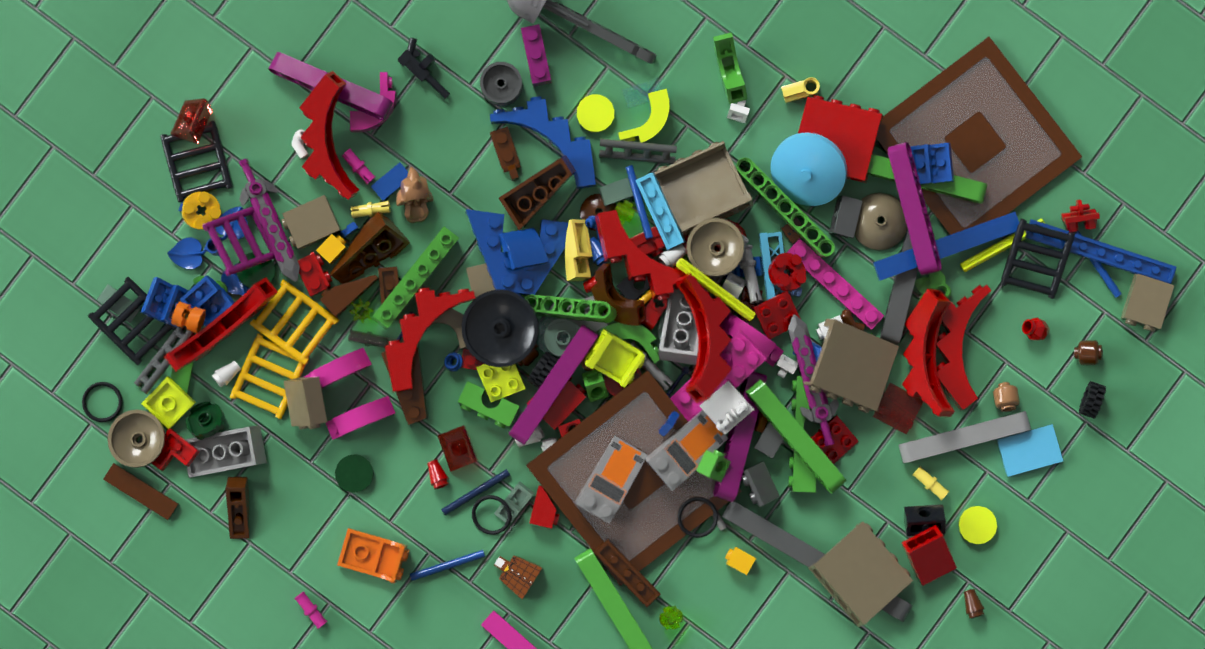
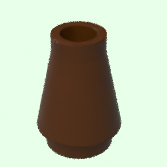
(973, 605)

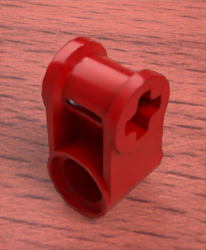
(653, 313)

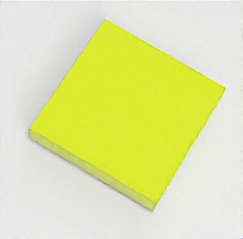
(168, 402)

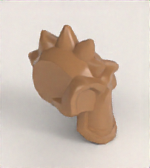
(414, 195)

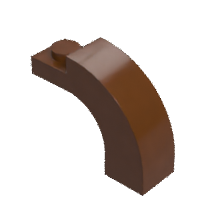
(628, 311)

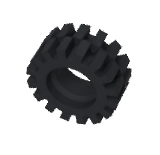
(542, 370)
(1092, 399)

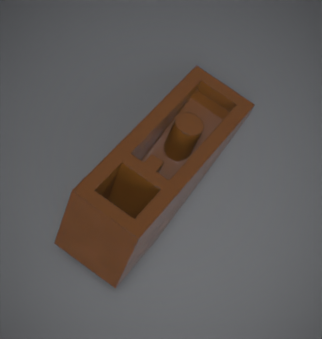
(343, 295)
(238, 507)

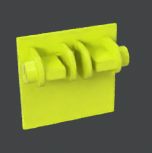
(500, 380)

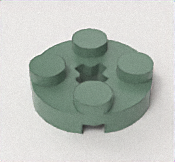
(552, 333)

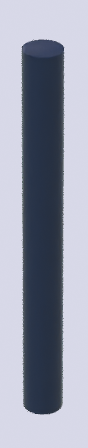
(475, 492)

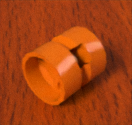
(195, 318)

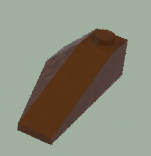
(372, 245)

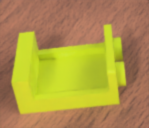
(614, 358)

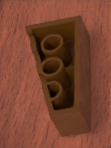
(532, 194)
(413, 401)

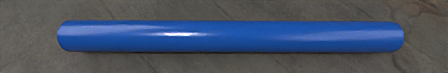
(639, 202)
(1105, 276)
(447, 565)

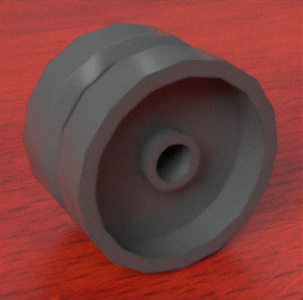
(503, 95)

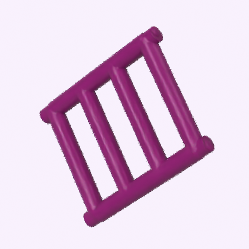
(225, 222)

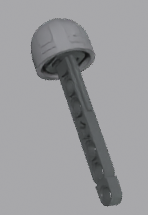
(530, 10)

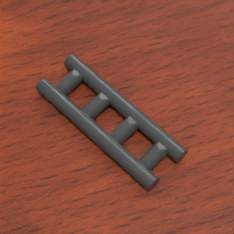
(628, 155)
(155, 362)

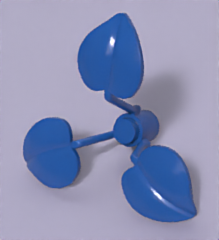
(188, 253)

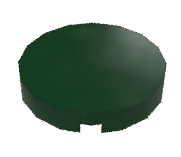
(257, 273)
(354, 473)

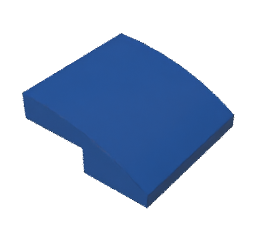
(933, 163)
(523, 248)
(208, 296)
(162, 300)

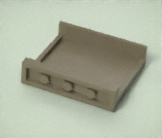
(703, 187)
(853, 366)
(861, 574)

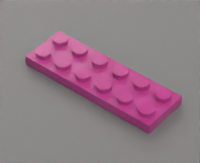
(741, 356)

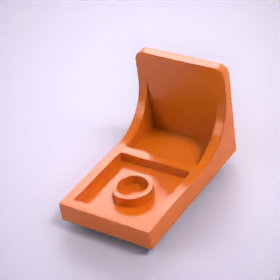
(373, 555)

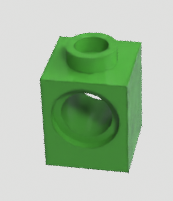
(594, 385)
(713, 465)

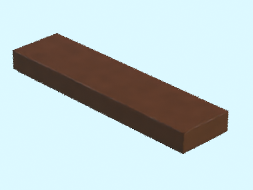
(141, 491)
(627, 572)

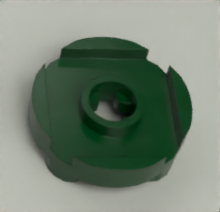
(207, 429)

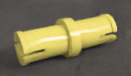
(370, 209)
(930, 483)

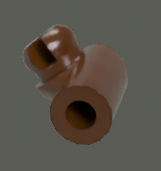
(848, 319)

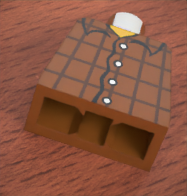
(518, 574)

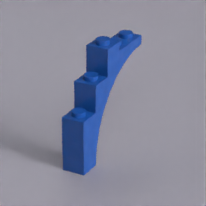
(557, 132)

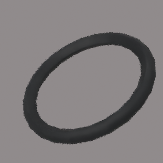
(102, 419)
(693, 500)
(483, 529)

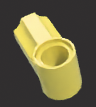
(798, 90)

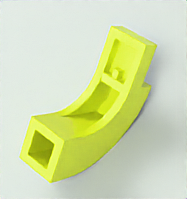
(659, 113)

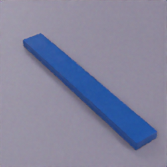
(950, 244)
(1107, 254)

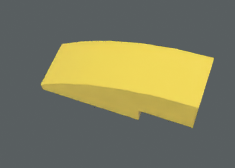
(577, 251)

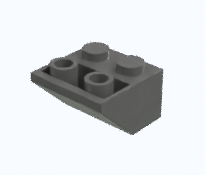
(760, 484)

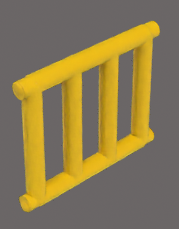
(288, 346)
(244, 375)

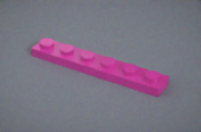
(837, 285)

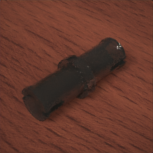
(368, 338)

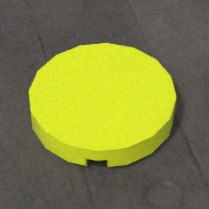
(595, 113)
(977, 525)

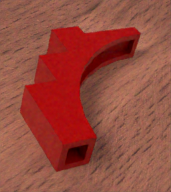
(319, 136)
(638, 265)
(429, 309)
(223, 326)
(712, 339)
(921, 352)
(952, 374)

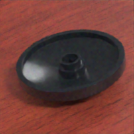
(500, 328)

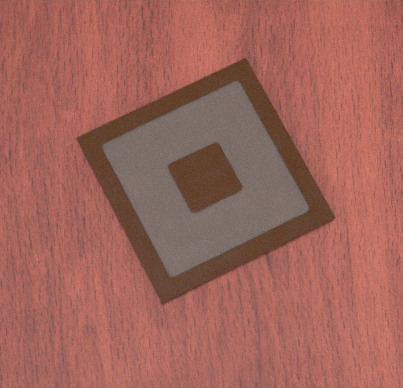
(994, 132)
(649, 513)

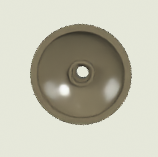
(877, 235)
(702, 246)
(125, 433)

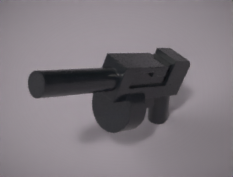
(420, 68)

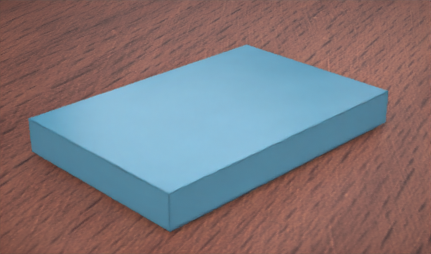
(1029, 450)

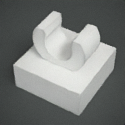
(738, 111)
(787, 365)

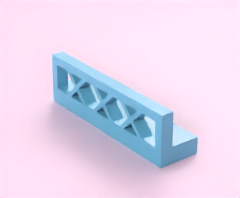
(660, 211)
(766, 261)

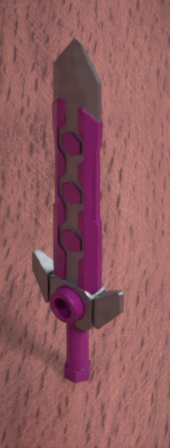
(269, 220)
(818, 402)

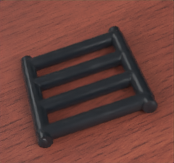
(177, 176)
(1062, 256)
(109, 330)

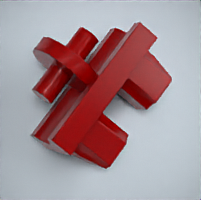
(1080, 213)

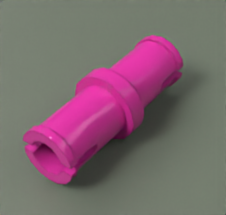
(358, 166)
(310, 610)

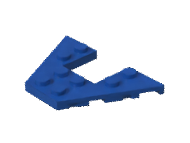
(524, 280)

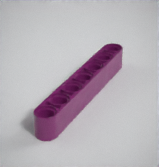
(310, 76)
(914, 208)
(553, 384)
(738, 445)

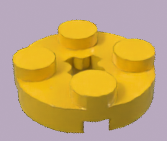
(190, 208)

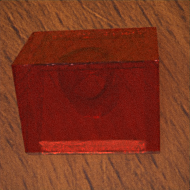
(192, 120)
(457, 448)

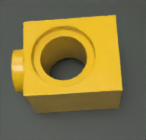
(332, 248)
(739, 560)

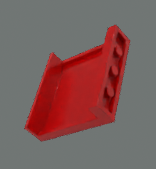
(848, 128)

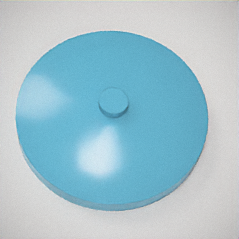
(809, 169)

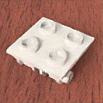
(726, 407)

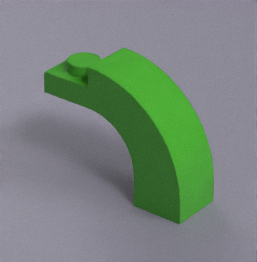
(729, 68)
(636, 333)

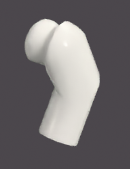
(298, 144)

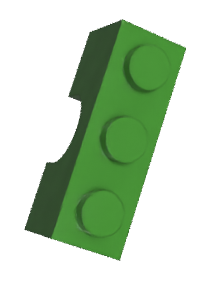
(472, 399)

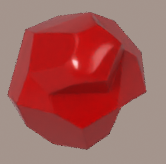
(1035, 329)

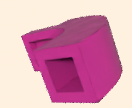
(363, 122)
(733, 325)
(341, 367)
(360, 417)

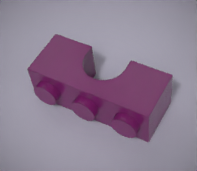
(536, 55)

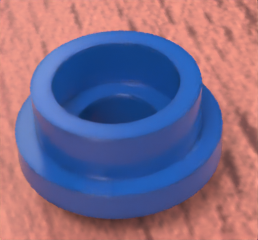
(449, 359)

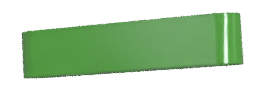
(577, 311)

